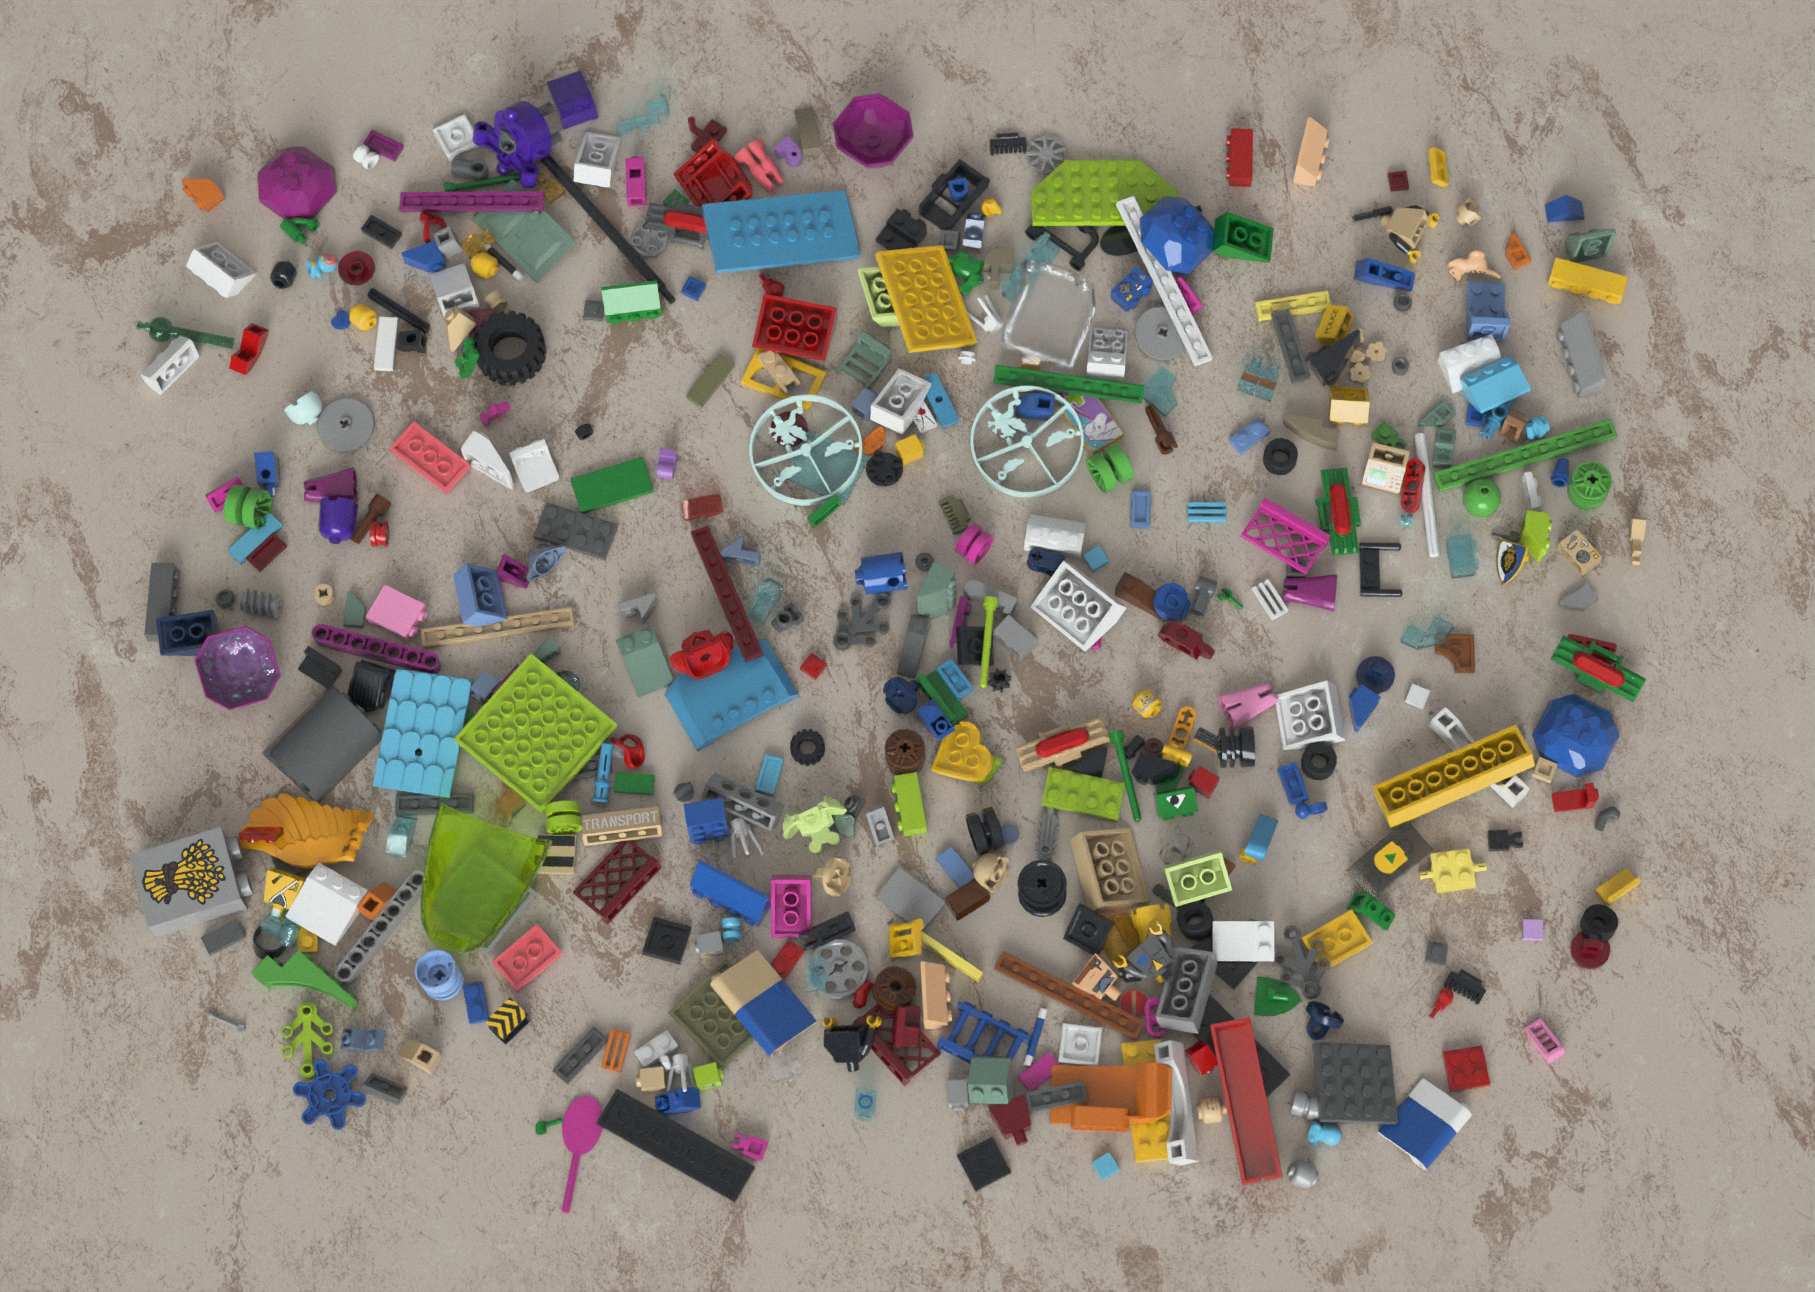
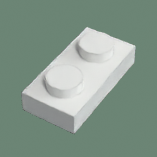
(1530, 485)

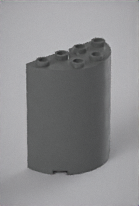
(324, 743)

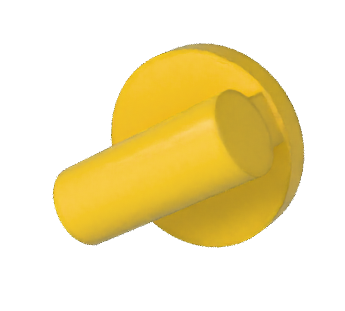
(991, 207)

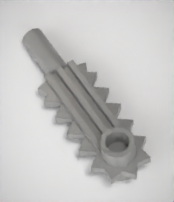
(1047, 837)

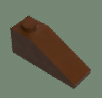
(1136, 593)

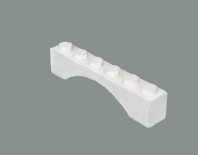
(1453, 733)
(1181, 1139)

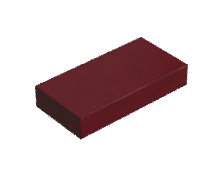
(266, 552)

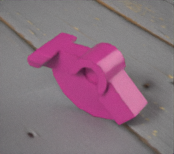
(495, 411)

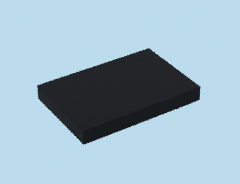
(1229, 971)

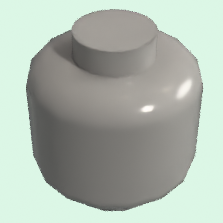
(1302, 1174)

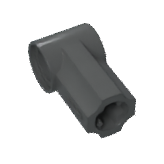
(468, 168)
(1203, 592)

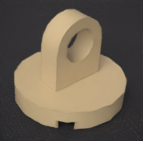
(834, 876)

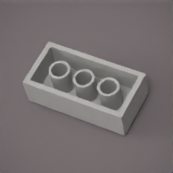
(1188, 991)

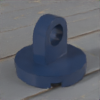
(1376, 674)
(901, 694)
(1323, 1017)

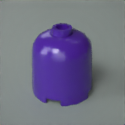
(337, 519)

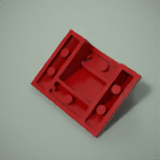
(713, 176)

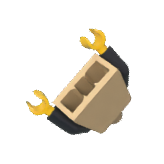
(1407, 227)

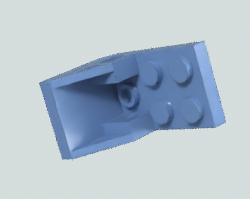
(1486, 310)

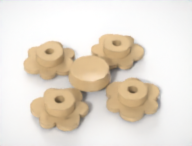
(1359, 355)

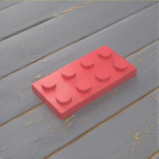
(430, 457)

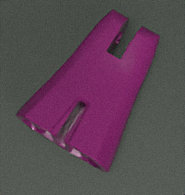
(335, 485)
(1312, 591)

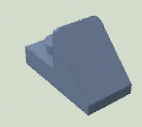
(736, 554)

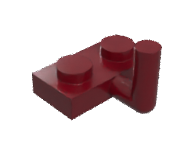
(712, 130)

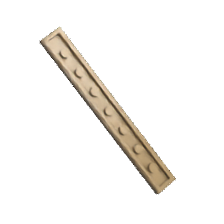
(512, 626)

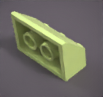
(877, 297)
(1197, 878)

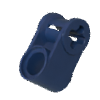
(1047, 561)

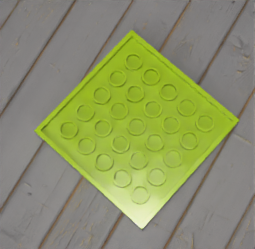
(536, 733)

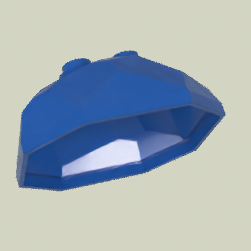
(1176, 234)
(1576, 735)

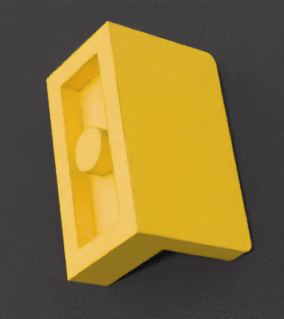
(1617, 887)

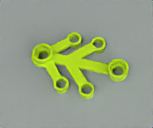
(307, 1037)

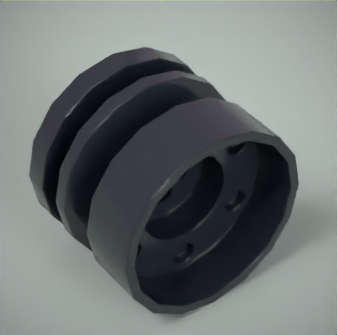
(1236, 747)

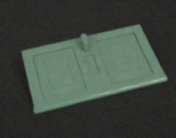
(527, 236)

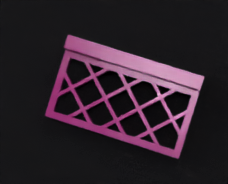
(1290, 522)

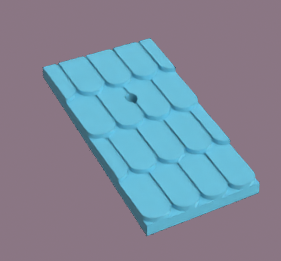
(424, 715)

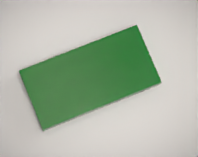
(611, 485)

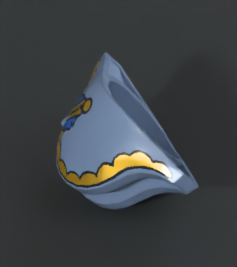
(543, 559)

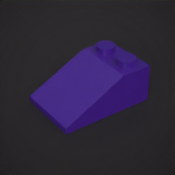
(572, 99)

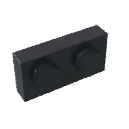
(381, 231)

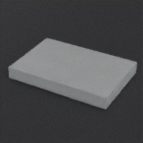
(910, 898)

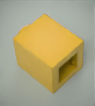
(910, 449)

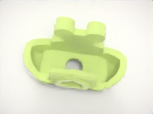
(815, 823)

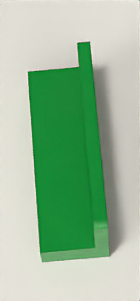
(936, 689)

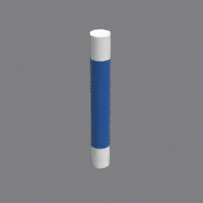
(1035, 1037)

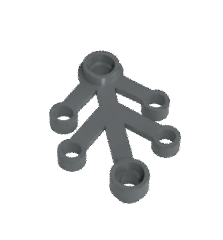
(860, 624)
(1303, 965)

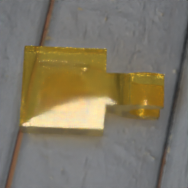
(550, 187)
(475, 244)

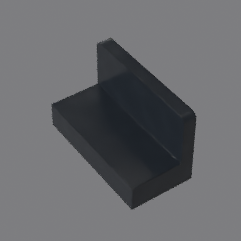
(319, 668)

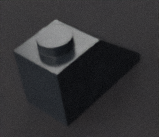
(1153, 769)

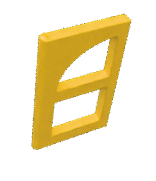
(792, 363)

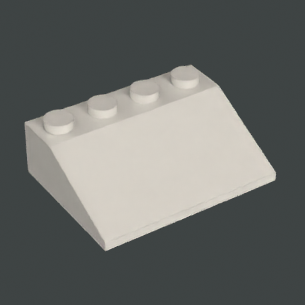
(1077, 606)

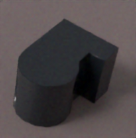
(411, 341)

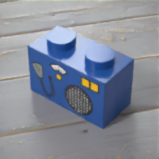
(1131, 289)

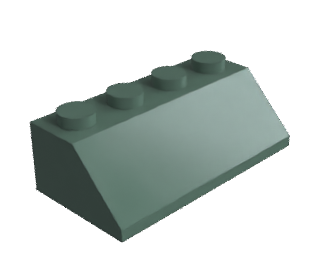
(937, 592)

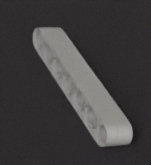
(380, 937)

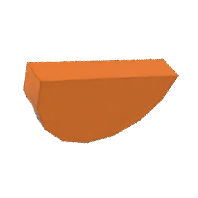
(873, 442)

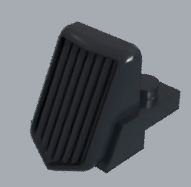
(370, 685)

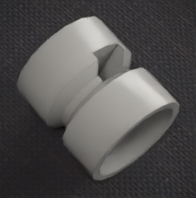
(1305, 1105)

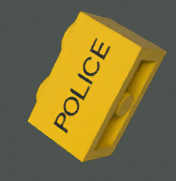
(1334, 324)

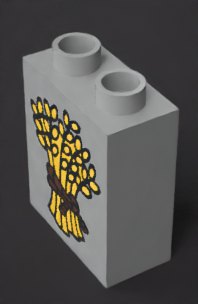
(190, 881)

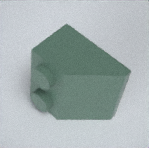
(991, 1080)

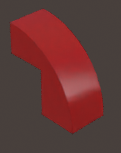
(250, 349)

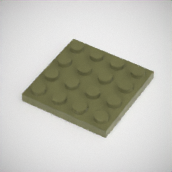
(711, 1021)

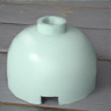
(305, 409)

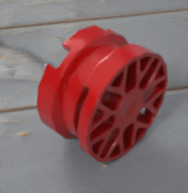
(379, 533)

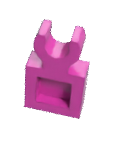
(753, 1147)

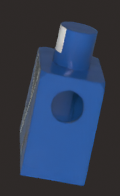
(267, 465)

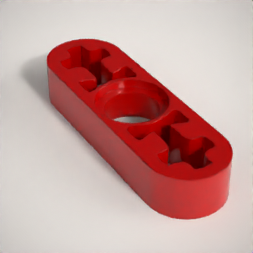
(1409, 477)

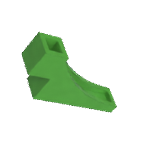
(302, 972)

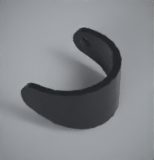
(262, 953)

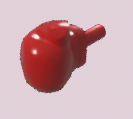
(772, 286)
(1445, 998)

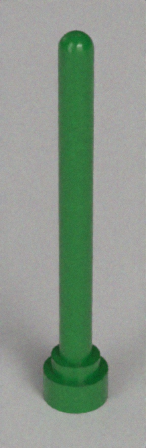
(452, 187)
(1117, 740)

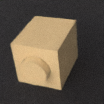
(651, 1079)

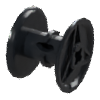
(1042, 888)

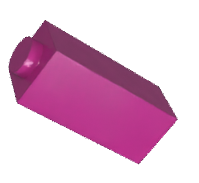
(635, 181)

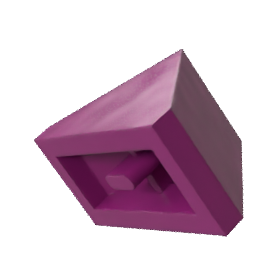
(512, 572)

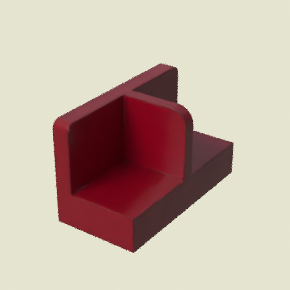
(907, 1026)

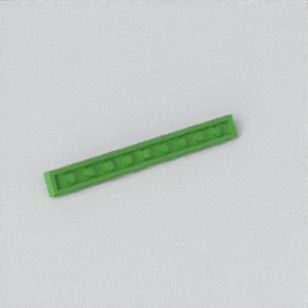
(1525, 455)

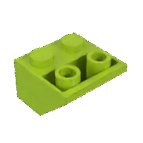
(1535, 533)

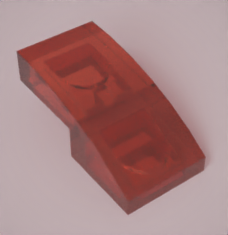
(702, 506)

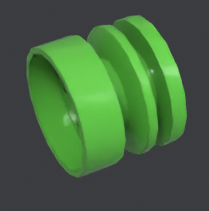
(1582, 492)

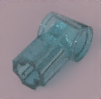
(286, 932)

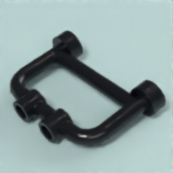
(1077, 261)

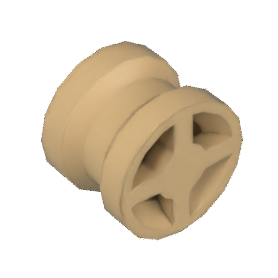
(495, 301)
(324, 599)

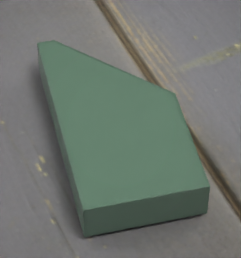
(1438, 416)
(354, 612)

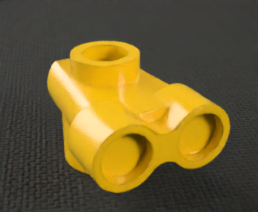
(1173, 753)

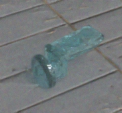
(655, 108)

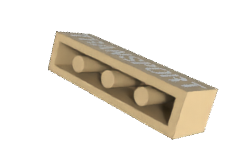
(621, 825)

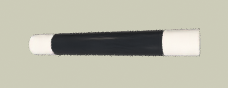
(508, 266)

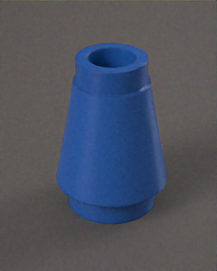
(1560, 474)

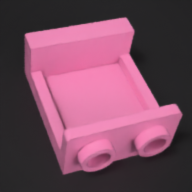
(397, 612)

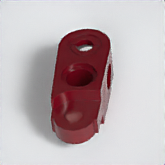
(1185, 640)

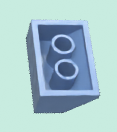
(479, 595)

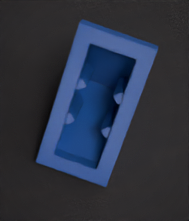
(1564, 209)

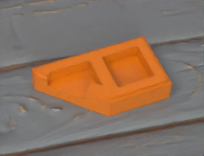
(1516, 253)

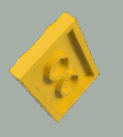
(1340, 937)

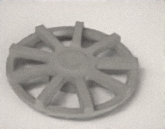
(1046, 153)

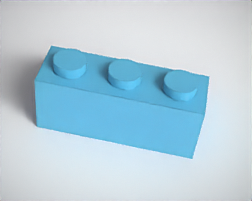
(1494, 384)

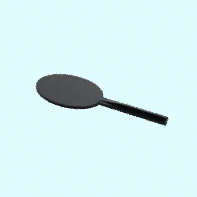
(1119, 242)

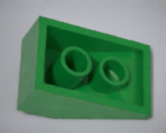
(1242, 238)

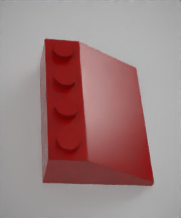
(795, 327)

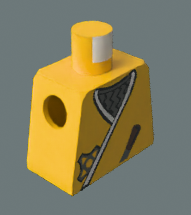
(281, 890)

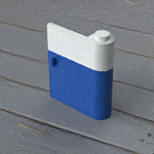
(1426, 1123)

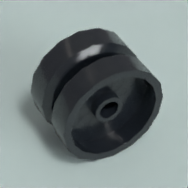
(985, 831)

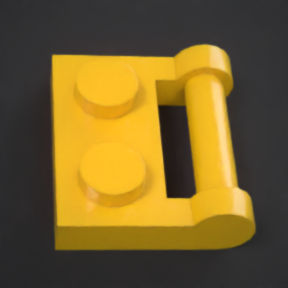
(908, 944)

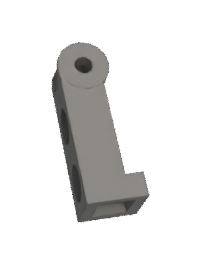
(976, 591)

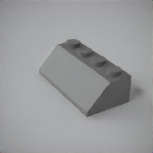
(1581, 355)

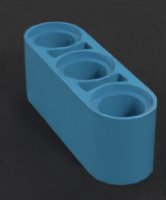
(1261, 837)

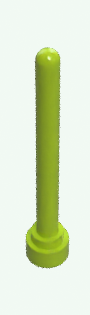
(990, 604)

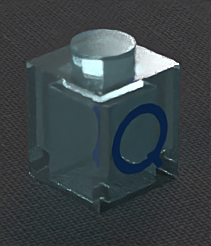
(865, 1104)

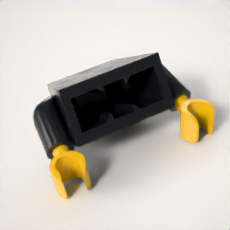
(849, 1042)

